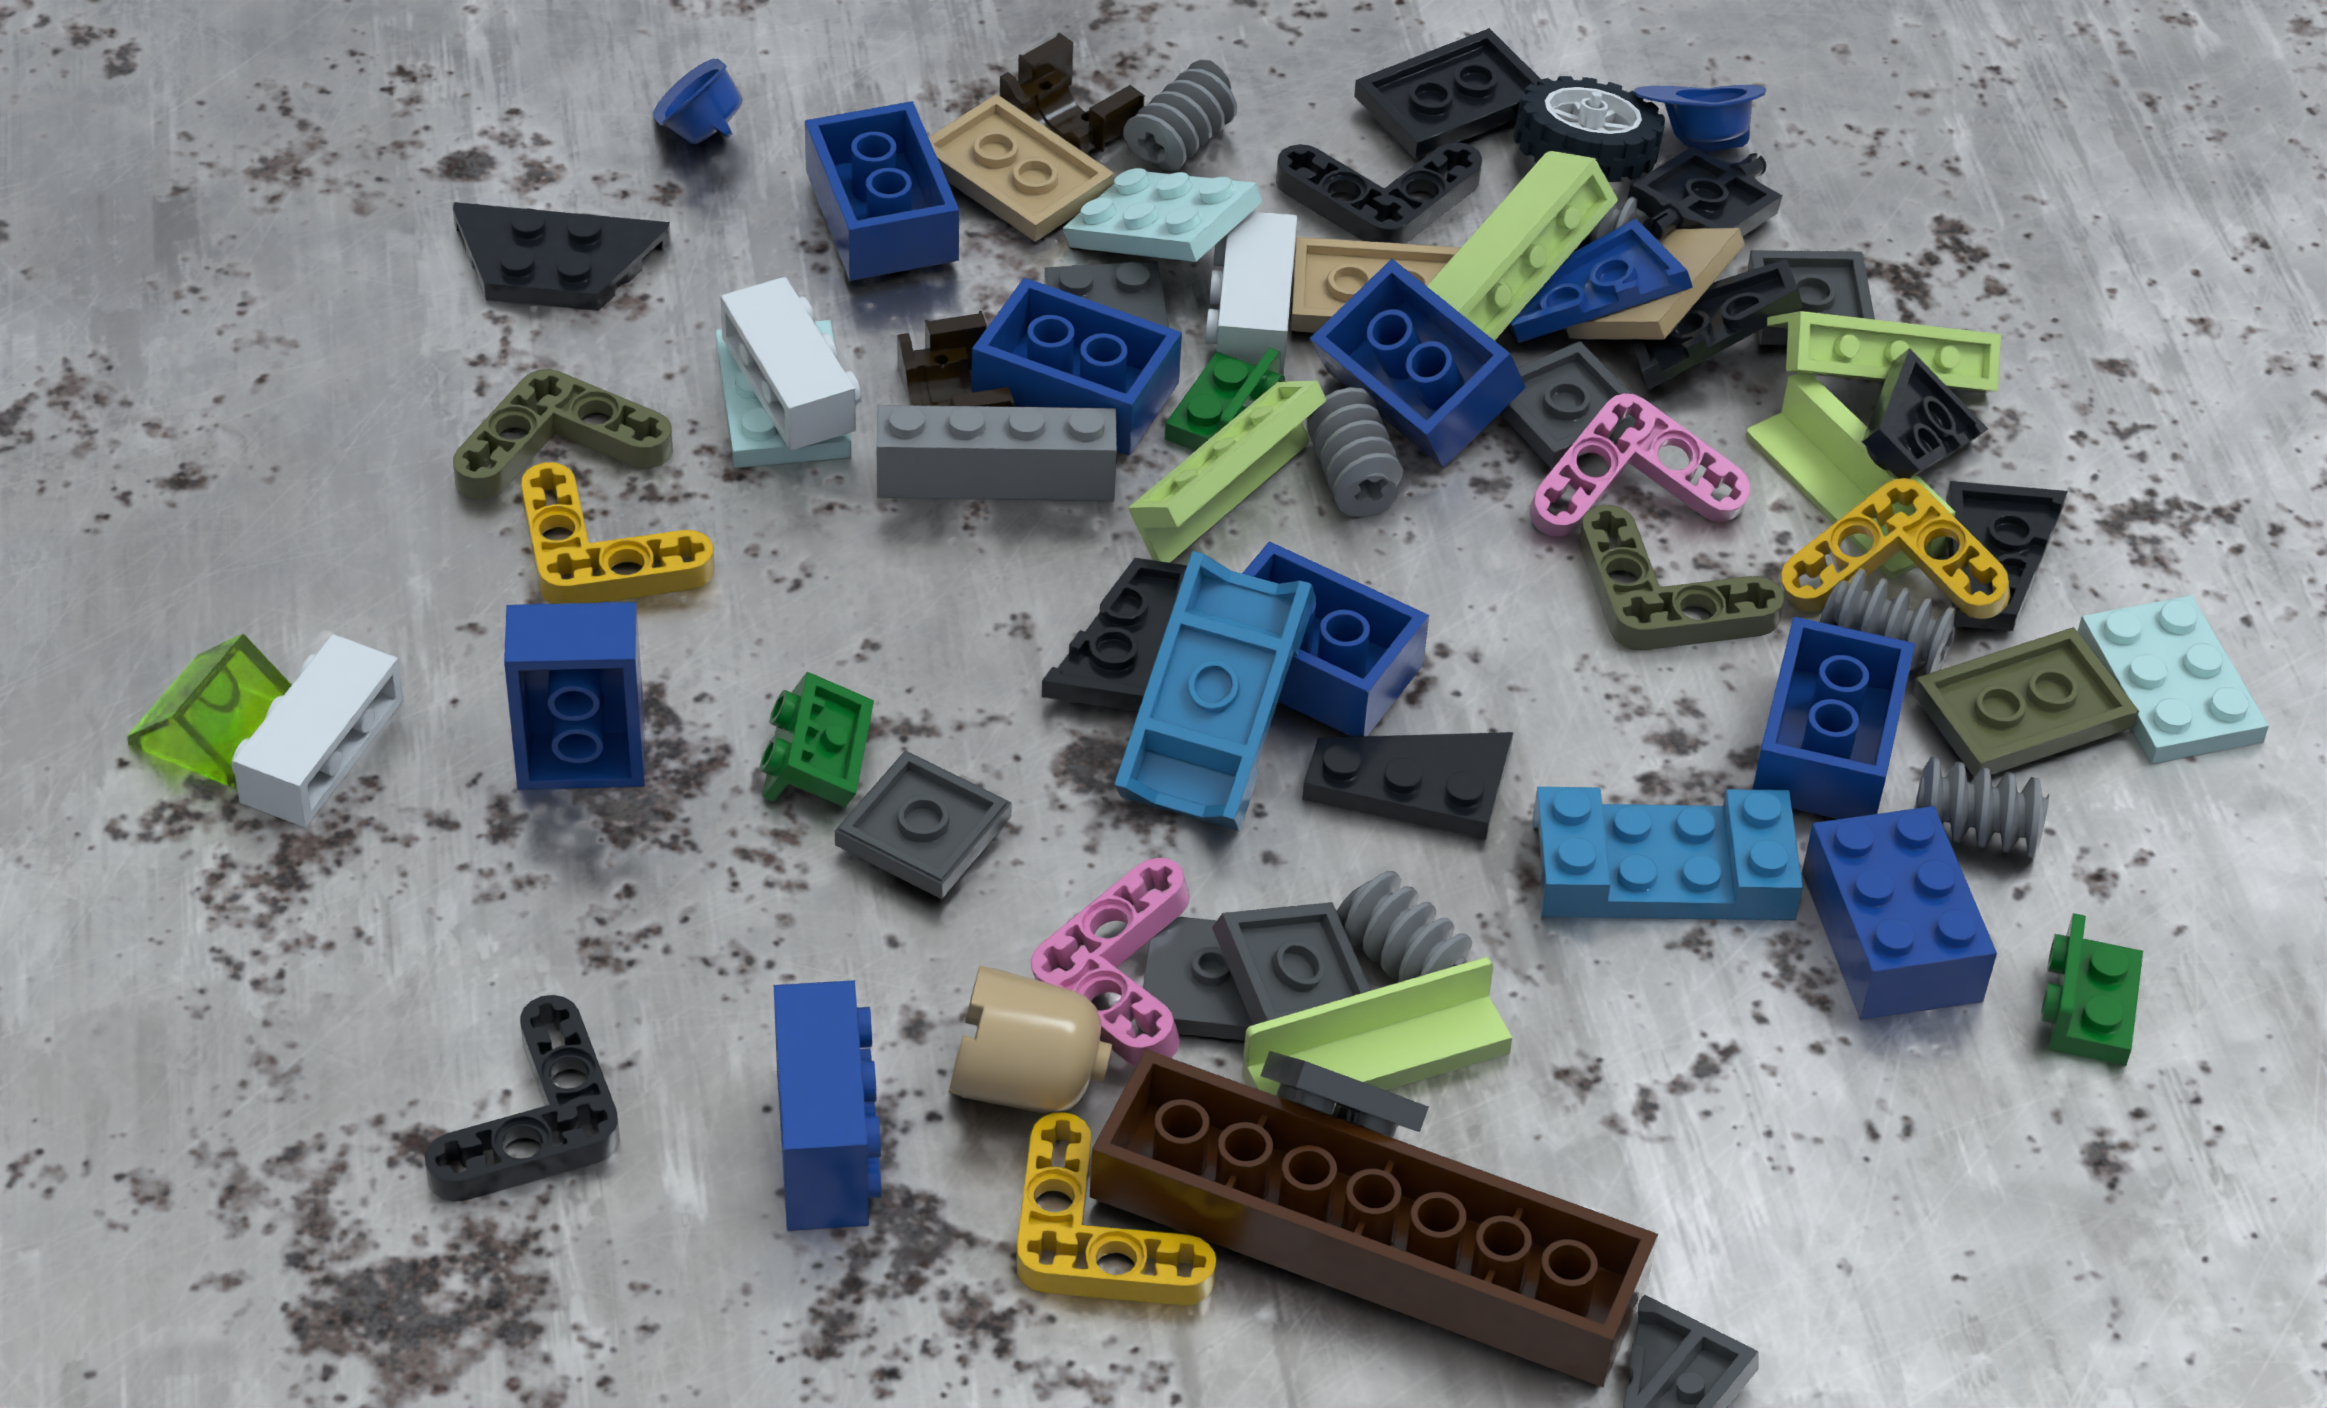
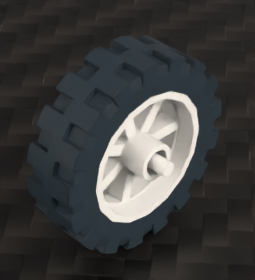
(1592, 123)

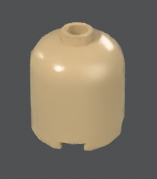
(1030, 1045)

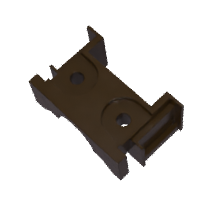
(1046, 97)
(941, 370)

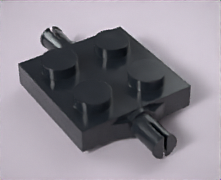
(1705, 193)

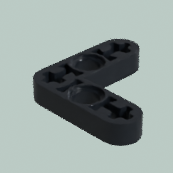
(1380, 212)
(562, 1112)

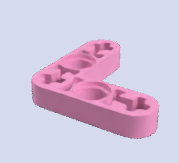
(1640, 449)
(1096, 962)

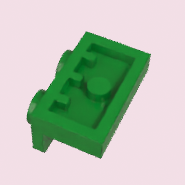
(1219, 396)
(817, 740)
(2093, 997)

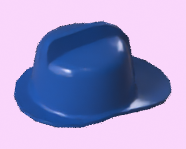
(700, 103)
(1707, 116)

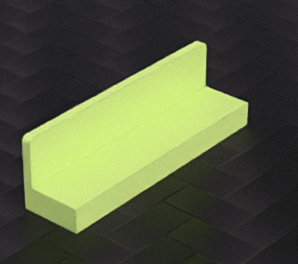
(1525, 240)
(1868, 346)
(1822, 453)
(1225, 469)
(1391, 1031)

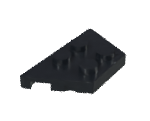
(554, 254)

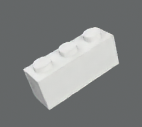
(1253, 287)
(789, 363)
(317, 730)

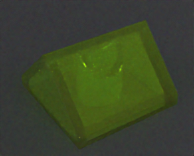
(211, 709)

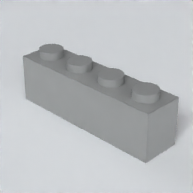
(996, 452)

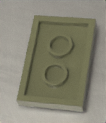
(2025, 702)

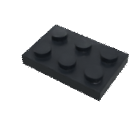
(1447, 92)

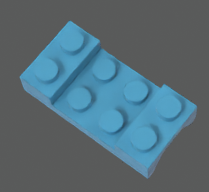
(1214, 693)
(1668, 858)

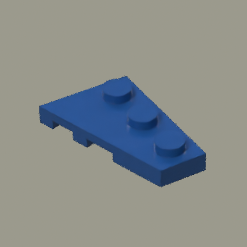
(1601, 279)

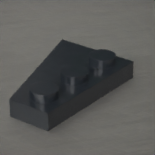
(1917, 420)
(2015, 529)
(1119, 648)
(1414, 779)

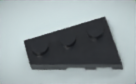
(1719, 319)

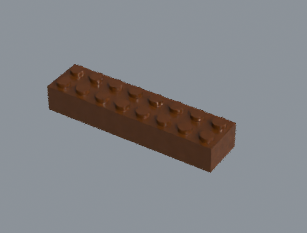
(1373, 1216)

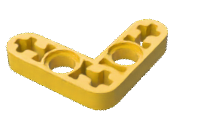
(1906, 534)
(580, 557)
(1066, 1234)

